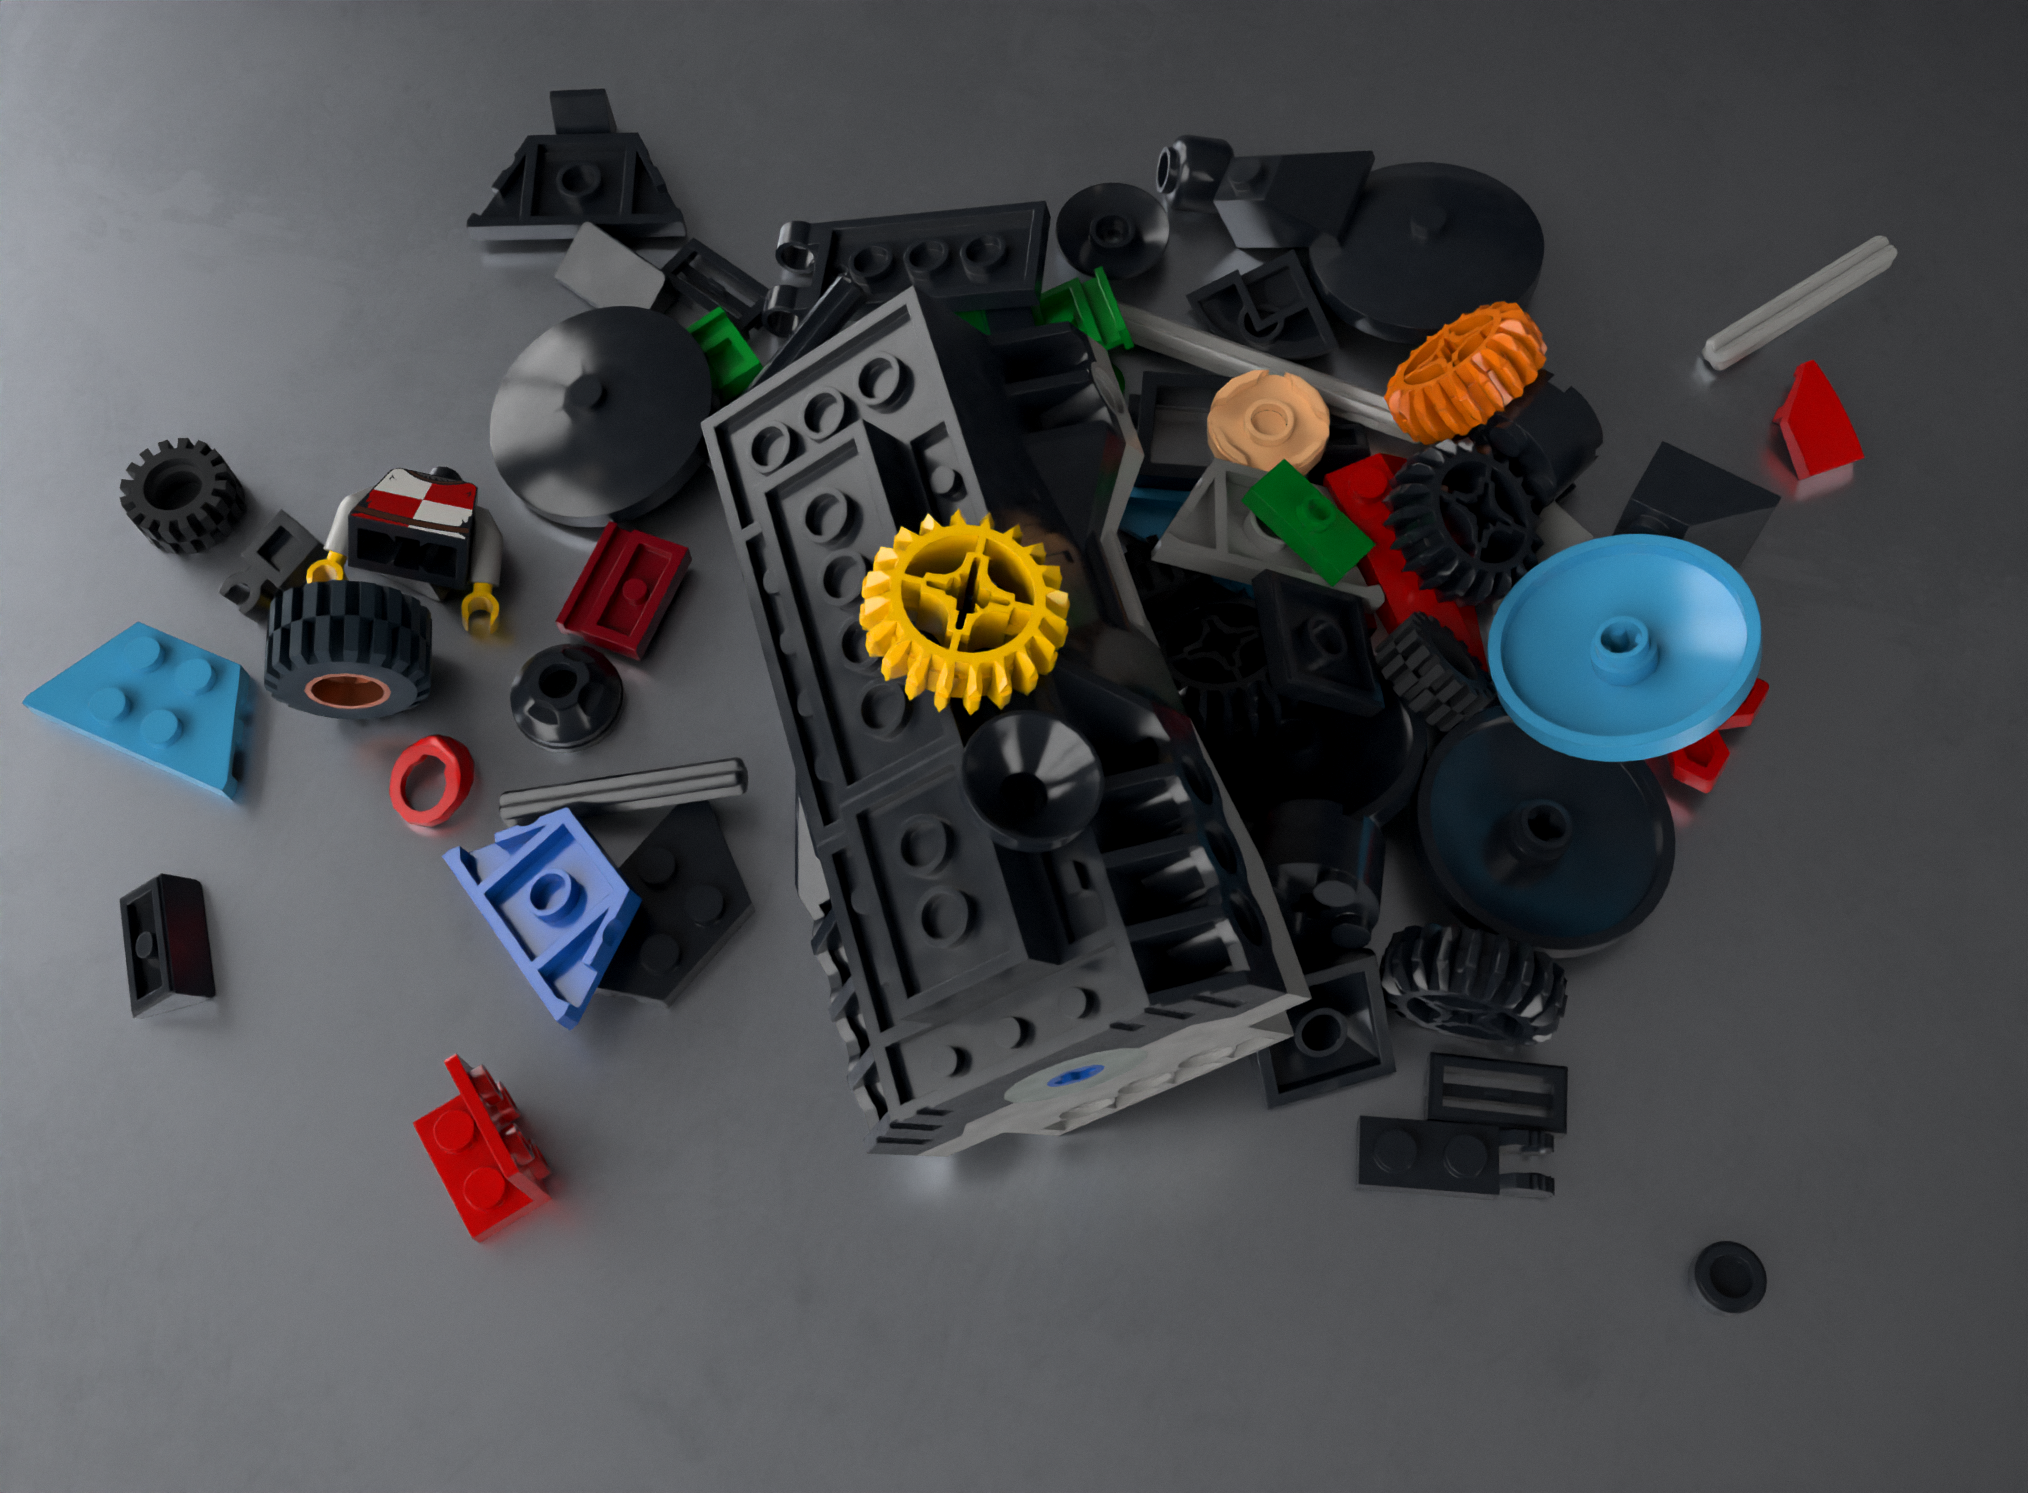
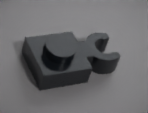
(277, 561)

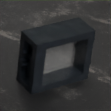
(1173, 428)

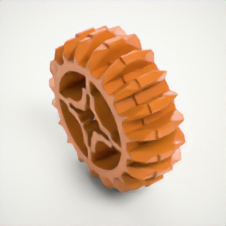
(1466, 373)

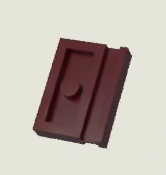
(624, 590)

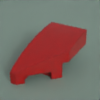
(1816, 424)

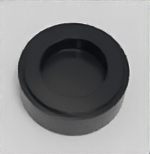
(1727, 1279)

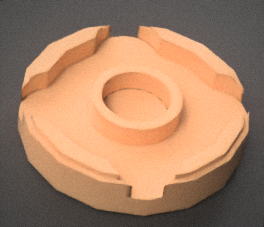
(1266, 419)

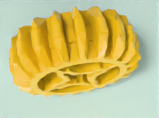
(915, 586)

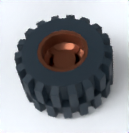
(348, 650)

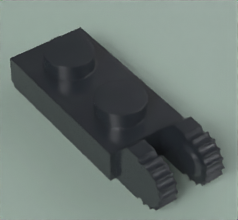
(1447, 1159)

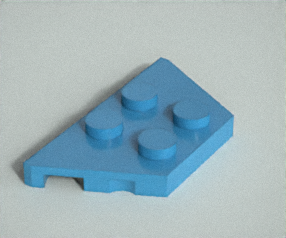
(154, 703)

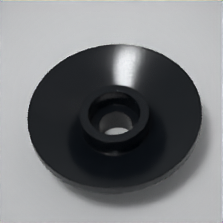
(1112, 214)

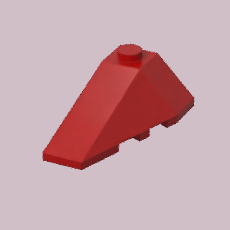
(1359, 496)

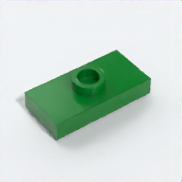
(1308, 522)

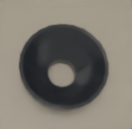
(574, 720)
(1044, 753)

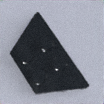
(574, 179)
(687, 908)

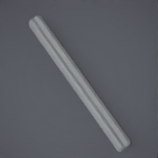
(1234, 359)

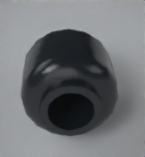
(1193, 172)

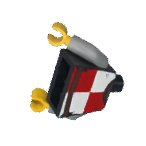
(419, 531)

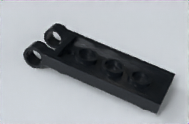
(955, 256)

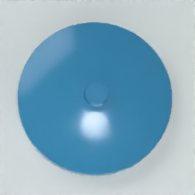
(1625, 647)

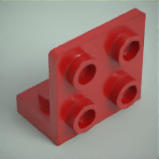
(482, 1154)

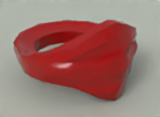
(457, 773)

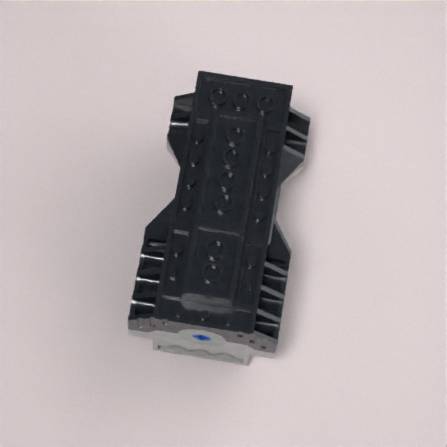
(963, 971)

